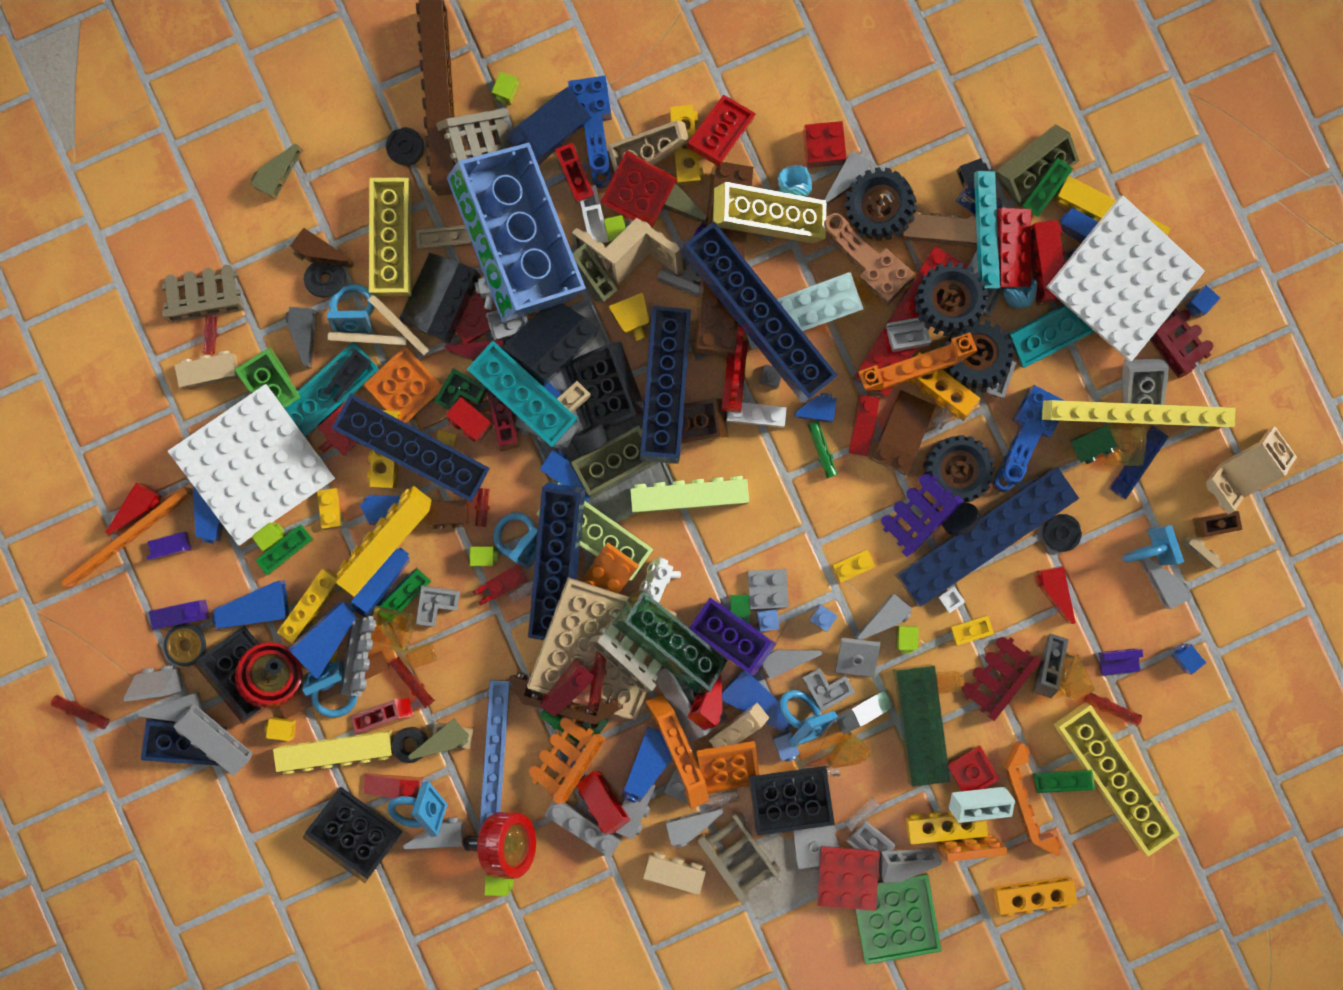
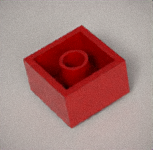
(824, 144)
(470, 420)

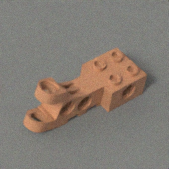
(882, 274)

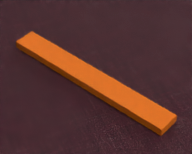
(127, 537)

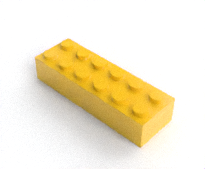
(383, 541)

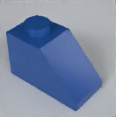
(819, 409)

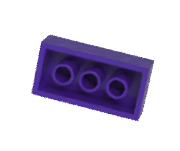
(732, 636)

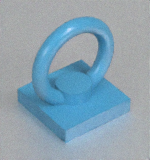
(350, 320)
(1163, 545)
(525, 551)
(331, 674)
(811, 727)
(427, 810)

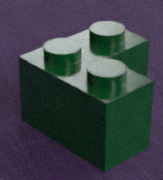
(458, 386)
(1094, 443)

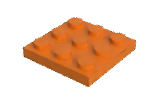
(404, 385)
(728, 766)
(971, 848)

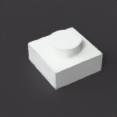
(951, 599)

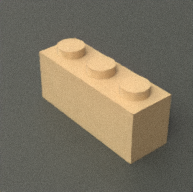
(206, 370)
(740, 727)
(674, 872)

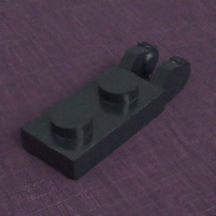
(348, 374)

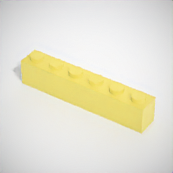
(332, 751)

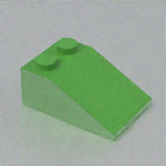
(268, 370)

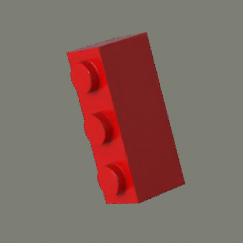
(602, 803)

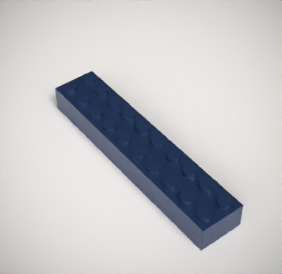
(758, 312)
(994, 533)

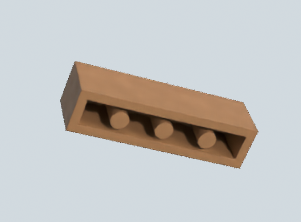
(942, 230)

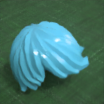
(795, 181)
(1021, 296)

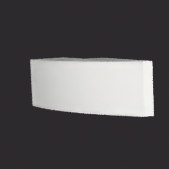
(594, 218)

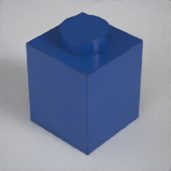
(1202, 301)
(1188, 658)

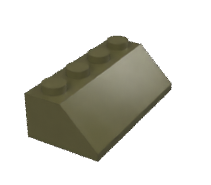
(1030, 165)
(611, 463)

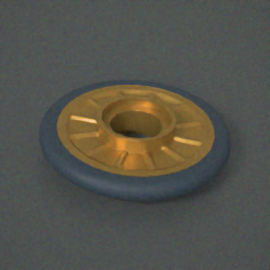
(172, 645)

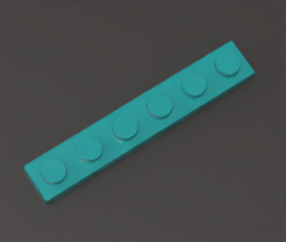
(987, 228)

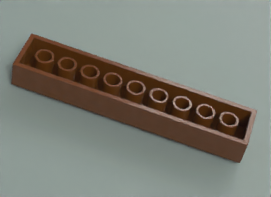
(437, 88)
(715, 326)

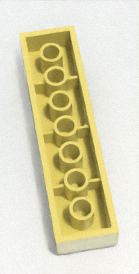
(1116, 779)

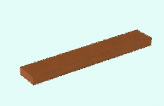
(301, 702)

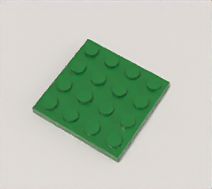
(902, 922)

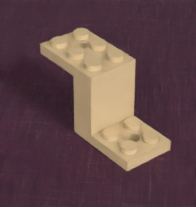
(631, 249)
(1251, 470)

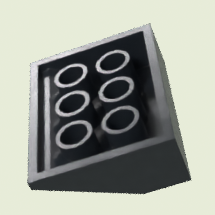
(439, 297)
(550, 341)
(610, 383)
(219, 670)
(791, 800)
(352, 834)

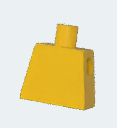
(632, 316)

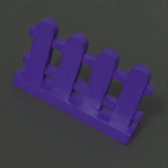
(926, 507)

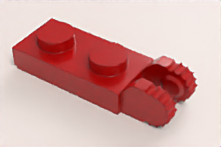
(502, 583)

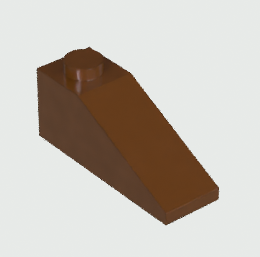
(316, 250)

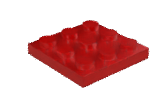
(638, 189)
(848, 878)

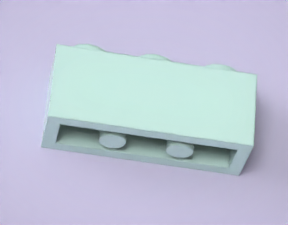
(981, 804)

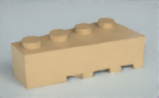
(651, 144)

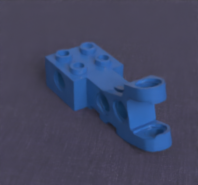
(595, 99)
(1030, 430)

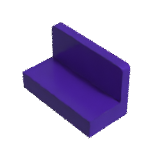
(169, 546)
(1120, 661)

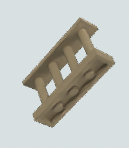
(719, 859)

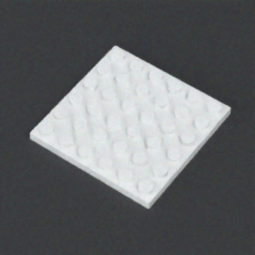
(1125, 278)
(251, 464)

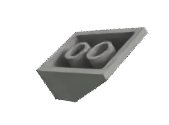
(1144, 381)
(154, 683)

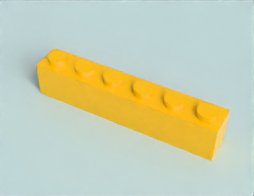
(1089, 201)

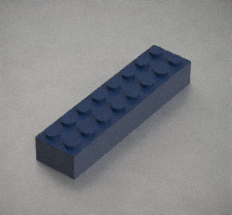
(665, 385)
(410, 447)
(555, 551)

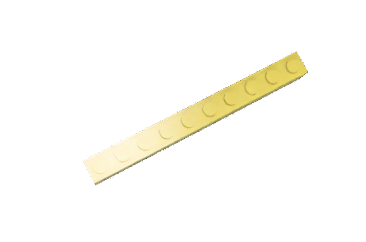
(1138, 413)

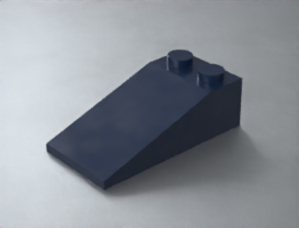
(550, 125)
(165, 745)

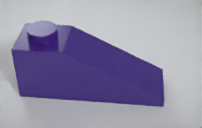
(179, 614)

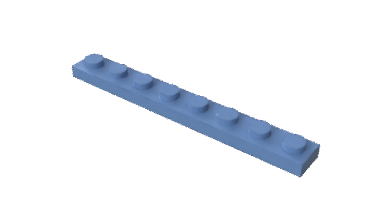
(494, 749)

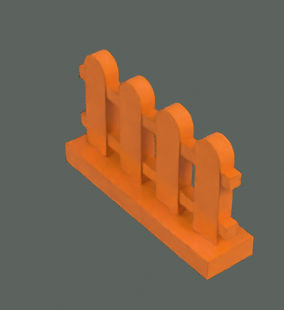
(571, 774)

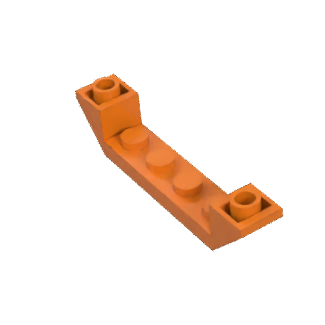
(918, 366)
(679, 749)
(1017, 757)

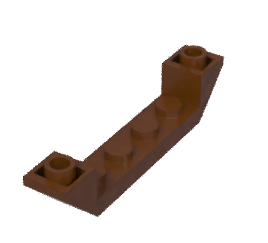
(606, 707)

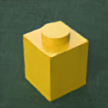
(280, 728)

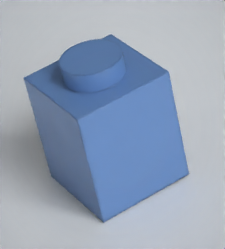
(823, 618)
(767, 620)
(784, 748)

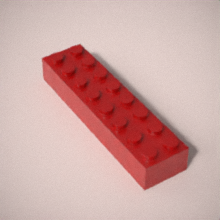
(881, 351)

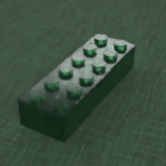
(670, 642)
(921, 725)

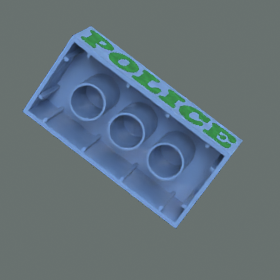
(515, 231)

